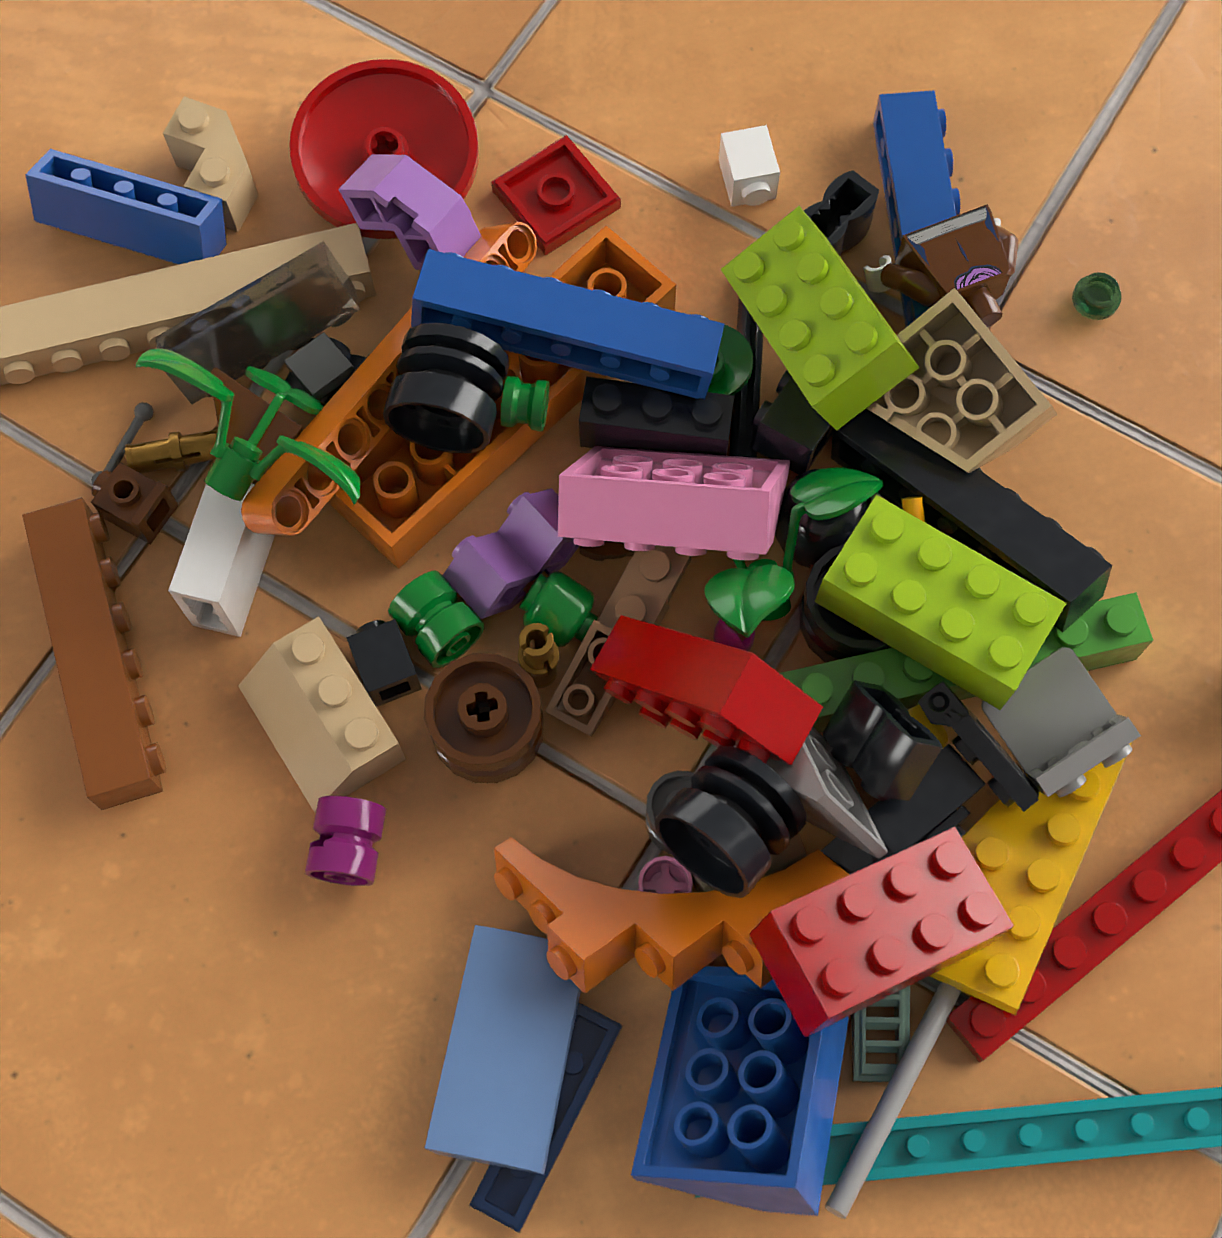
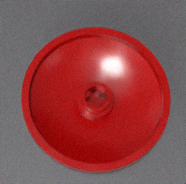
(380, 110)

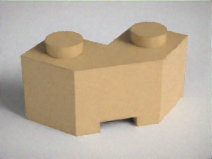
(207, 145)

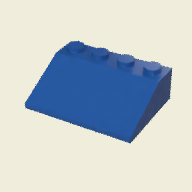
(740, 1097)

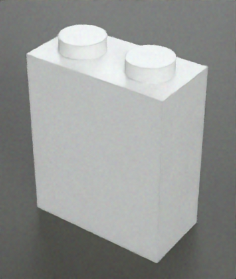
(219, 566)

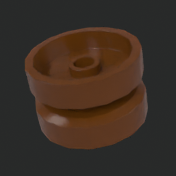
(479, 688)

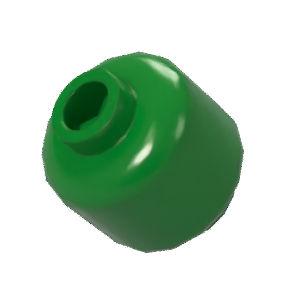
(561, 606)

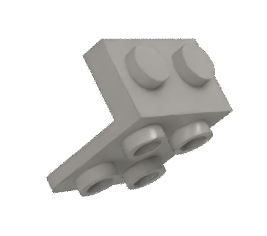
(1061, 724)

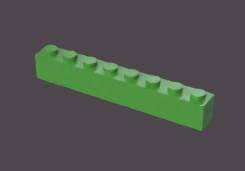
(1102, 637)

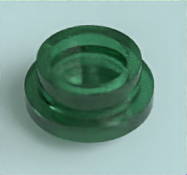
(1097, 296)

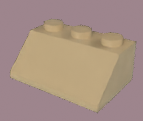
(319, 715)

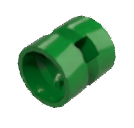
(431, 613)

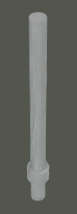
(892, 1101)

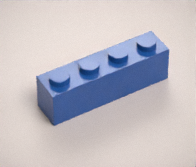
(125, 208)

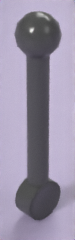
(143, 412)

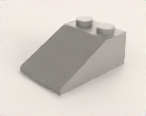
(830, 795)

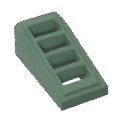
(860, 1046)

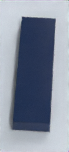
(511, 1193)

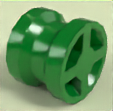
(524, 403)

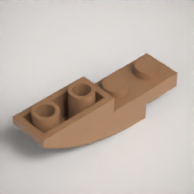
(641, 595)

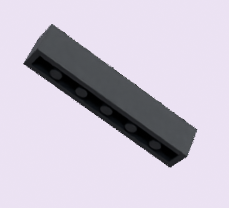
(976, 512)

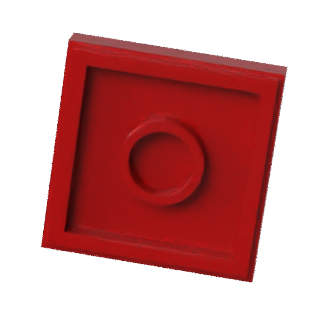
(556, 194)

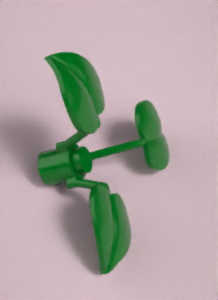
(239, 462)
(763, 589)

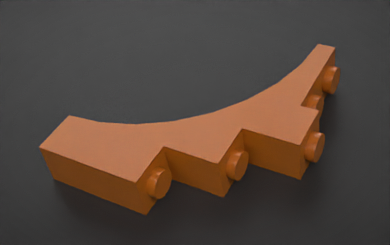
(671, 935)

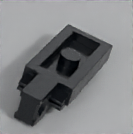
(977, 744)

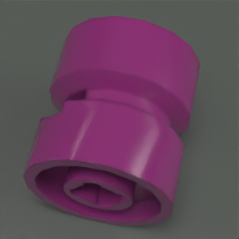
(345, 842)

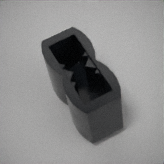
(845, 211)
(881, 742)

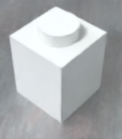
(749, 166)

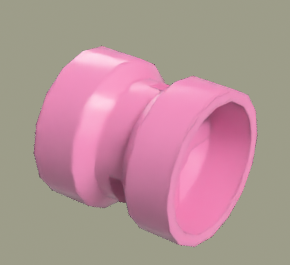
(665, 876)

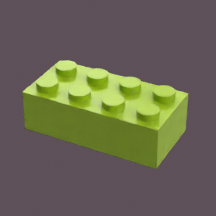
(818, 319)
(939, 602)

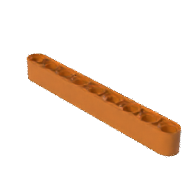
(354, 416)

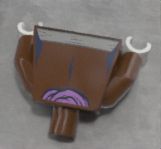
(957, 253)

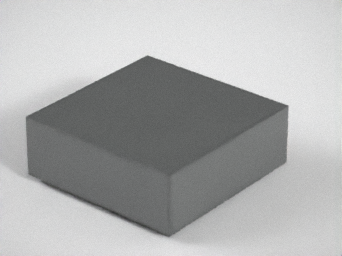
(320, 366)

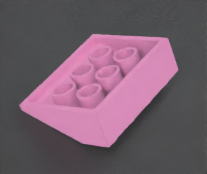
(672, 501)

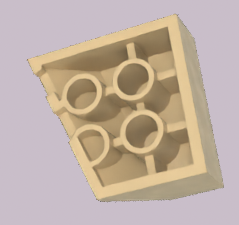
(967, 394)

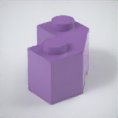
(408, 199)
(498, 566)

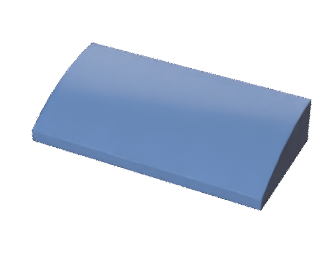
(504, 1055)

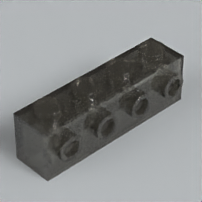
(264, 318)

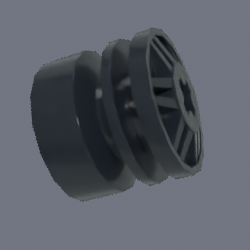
(446, 388)
(731, 821)

